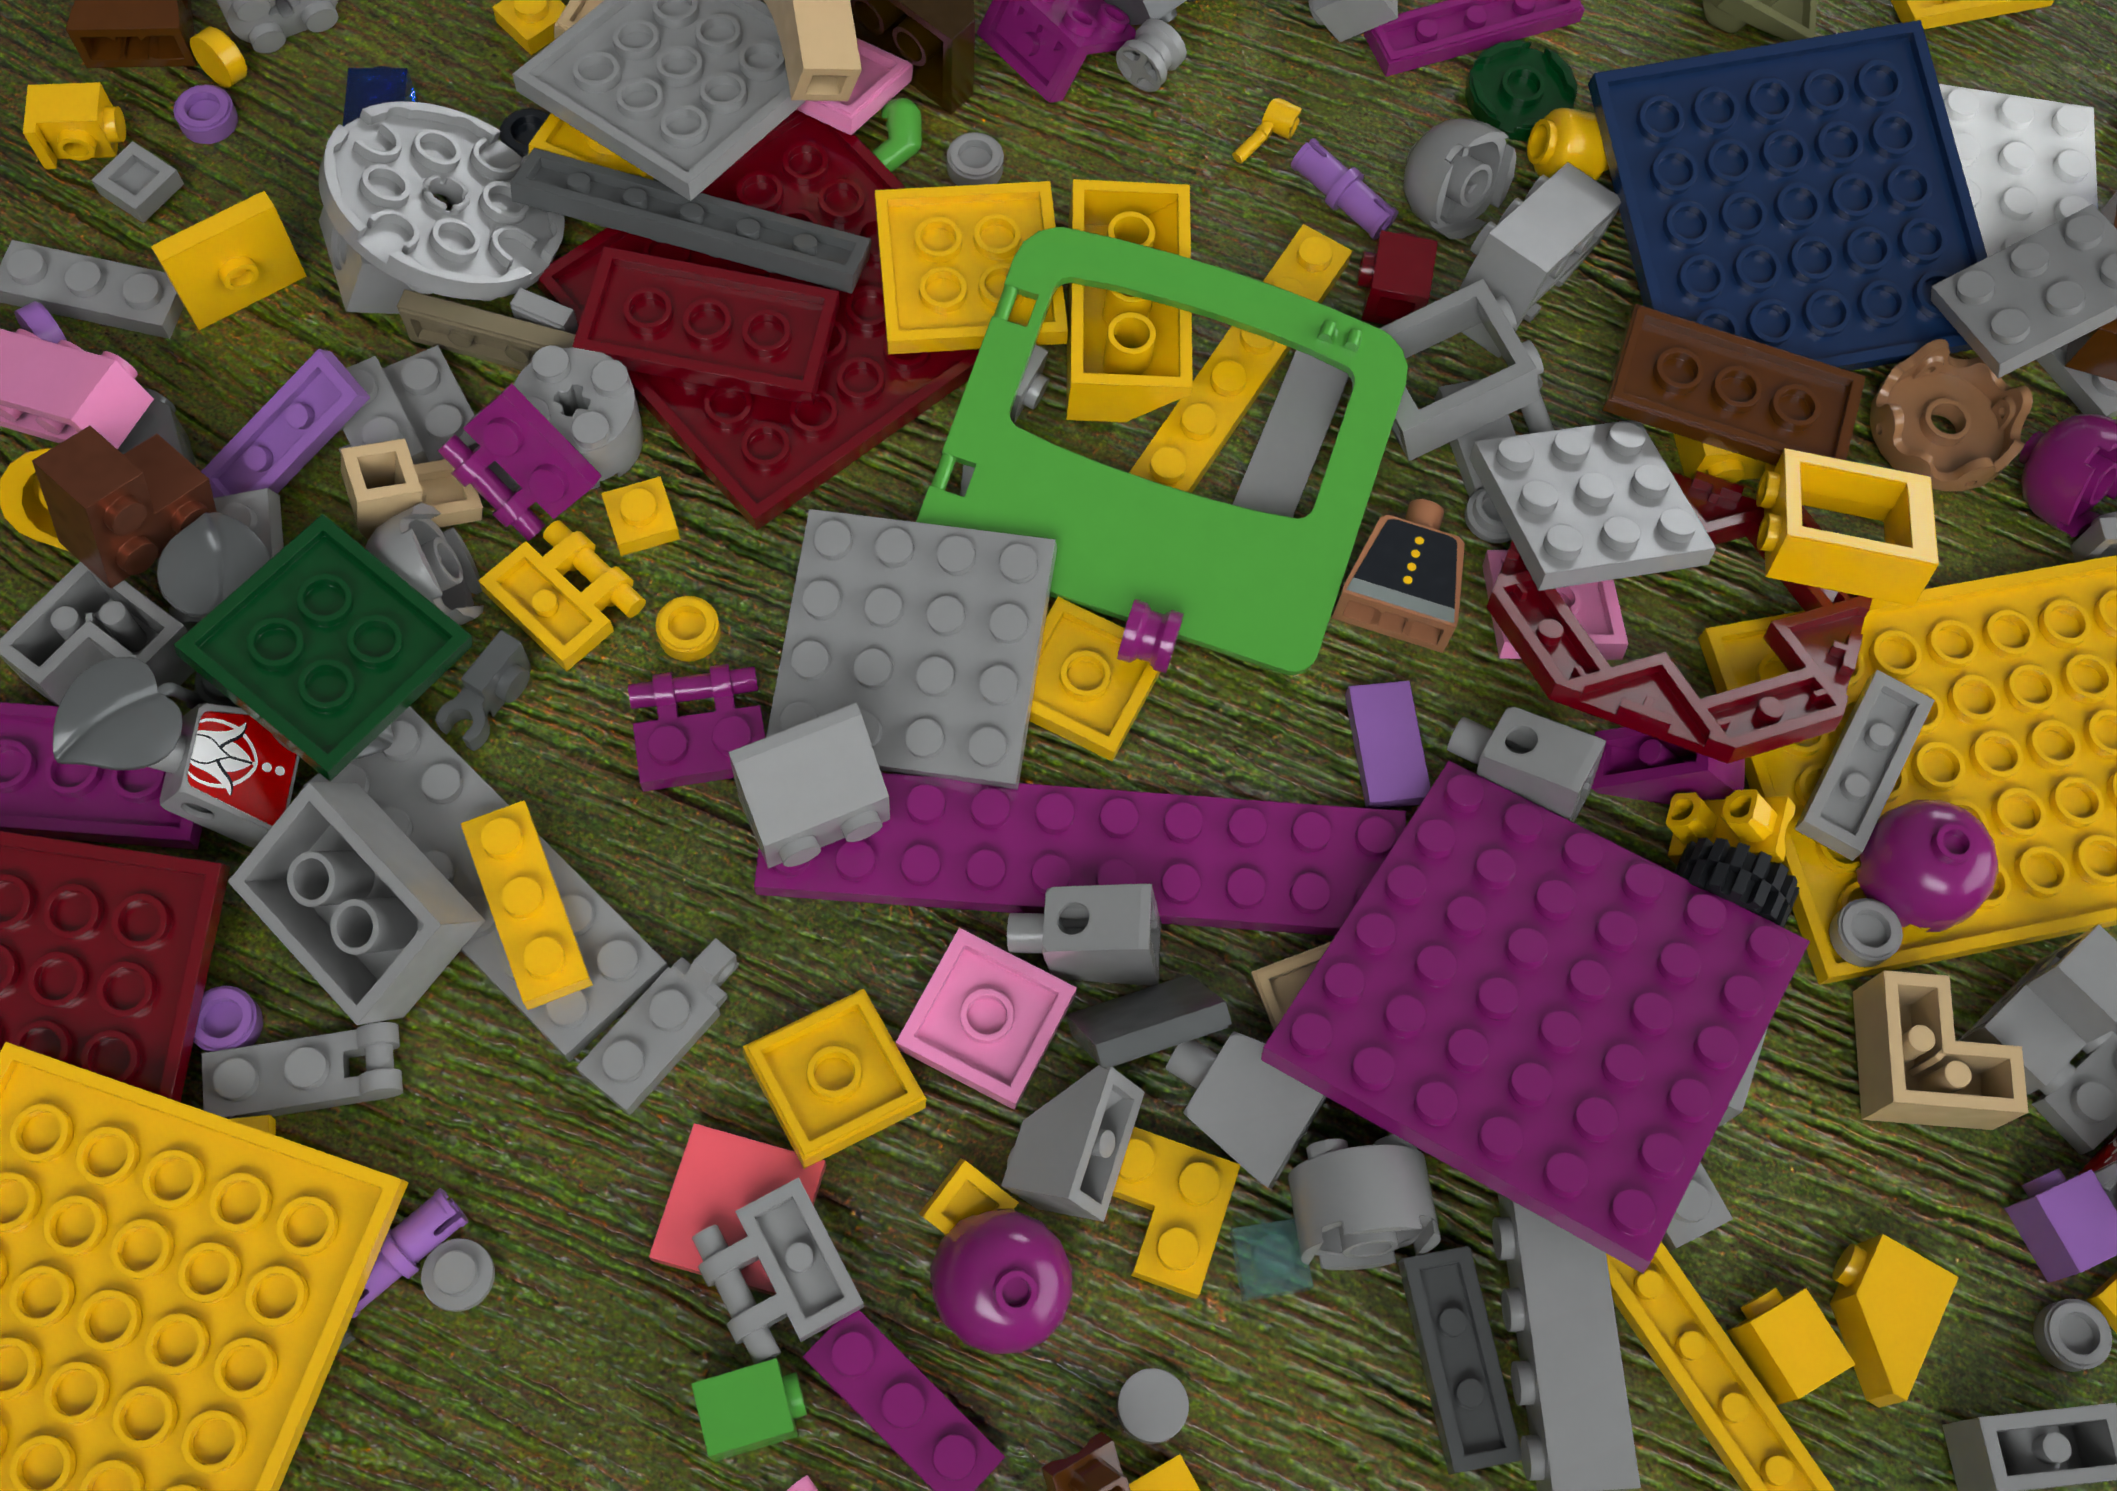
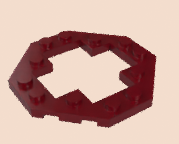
(1651, 692)

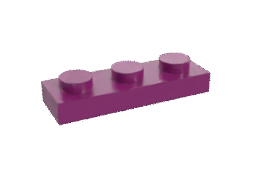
(903, 1406)

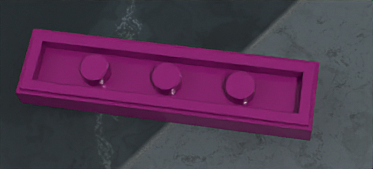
(1463, 27)

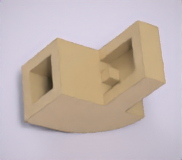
(386, 482)

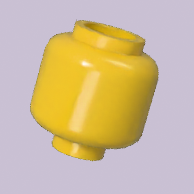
(1567, 137)

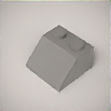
(811, 787)

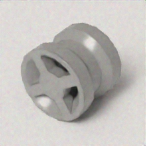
(1151, 54)

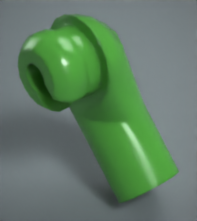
(904, 133)

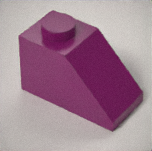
(1656, 770)

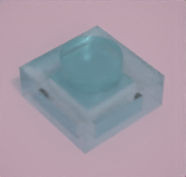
(1269, 1260)

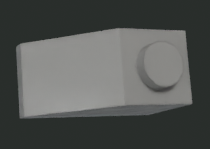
(1075, 1146)

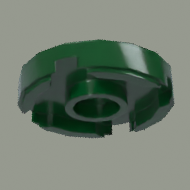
(1518, 87)

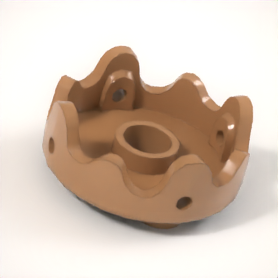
(1967, 393)

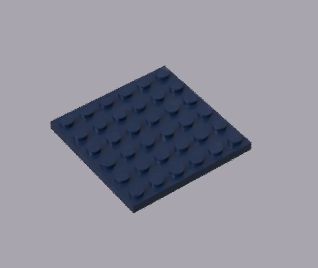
(1794, 192)

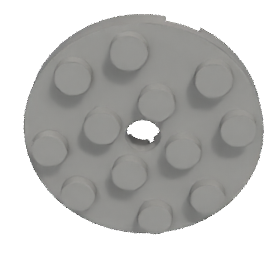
(380, 198)

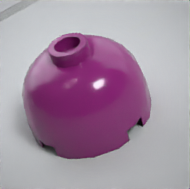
(2070, 471)
(1929, 864)
(1001, 1281)

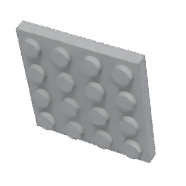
(667, 84)
(927, 637)

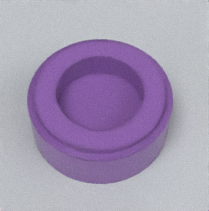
(205, 114)
(39, 321)
(227, 1020)

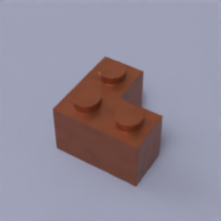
(118, 506)

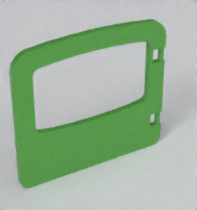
(1240, 575)

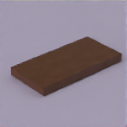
(1731, 390)

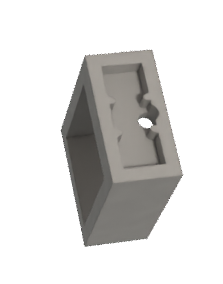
(1478, 403)

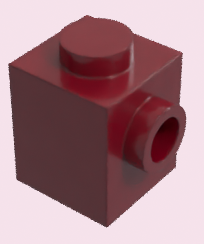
(1396, 276)

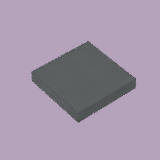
(1148, 1021)

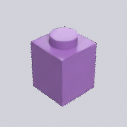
(2066, 1223)

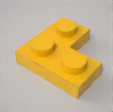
(1187, 1202)

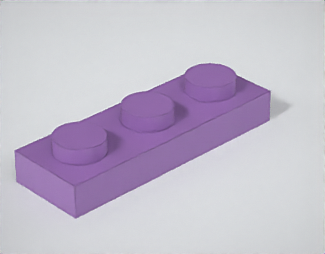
(288, 428)

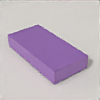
(1387, 744)

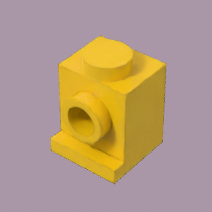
(72, 122)

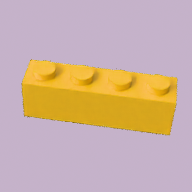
(1121, 348)

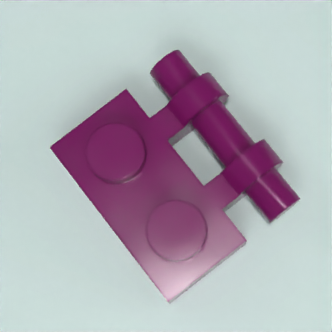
(530, 452)
(694, 746)

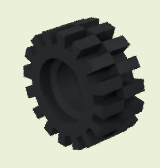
(1740, 877)

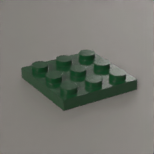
(324, 646)

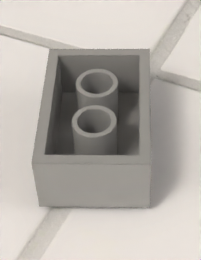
(355, 901)

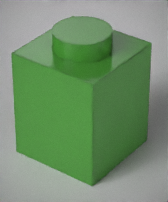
(748, 1409)

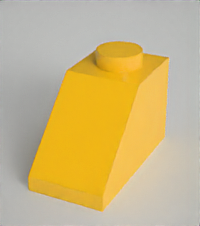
(1888, 1313)

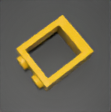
(1841, 562)

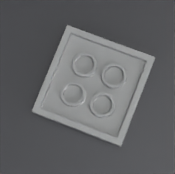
(1590, 504)

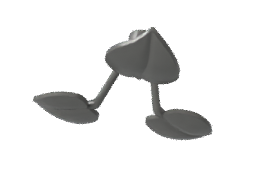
(114, 709)

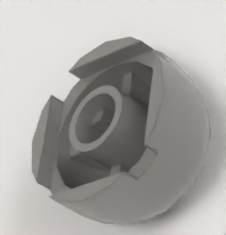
(1457, 175)
(429, 560)

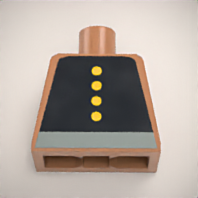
(1407, 579)

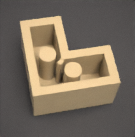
(1916, 1068)

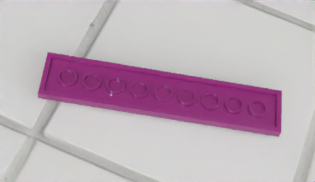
(1203, 855)

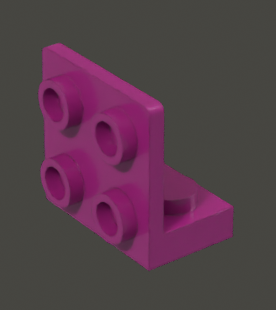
(1052, 38)

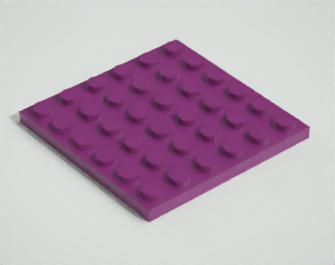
(1540, 1011)

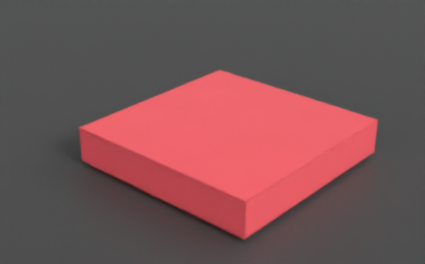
(715, 1180)

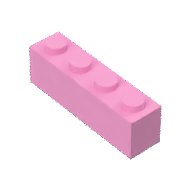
(63, 389)

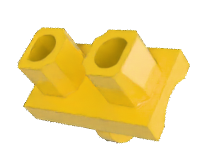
(1739, 818)

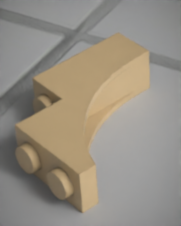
(818, 47)

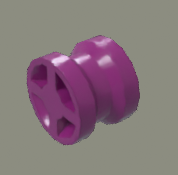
(1150, 636)

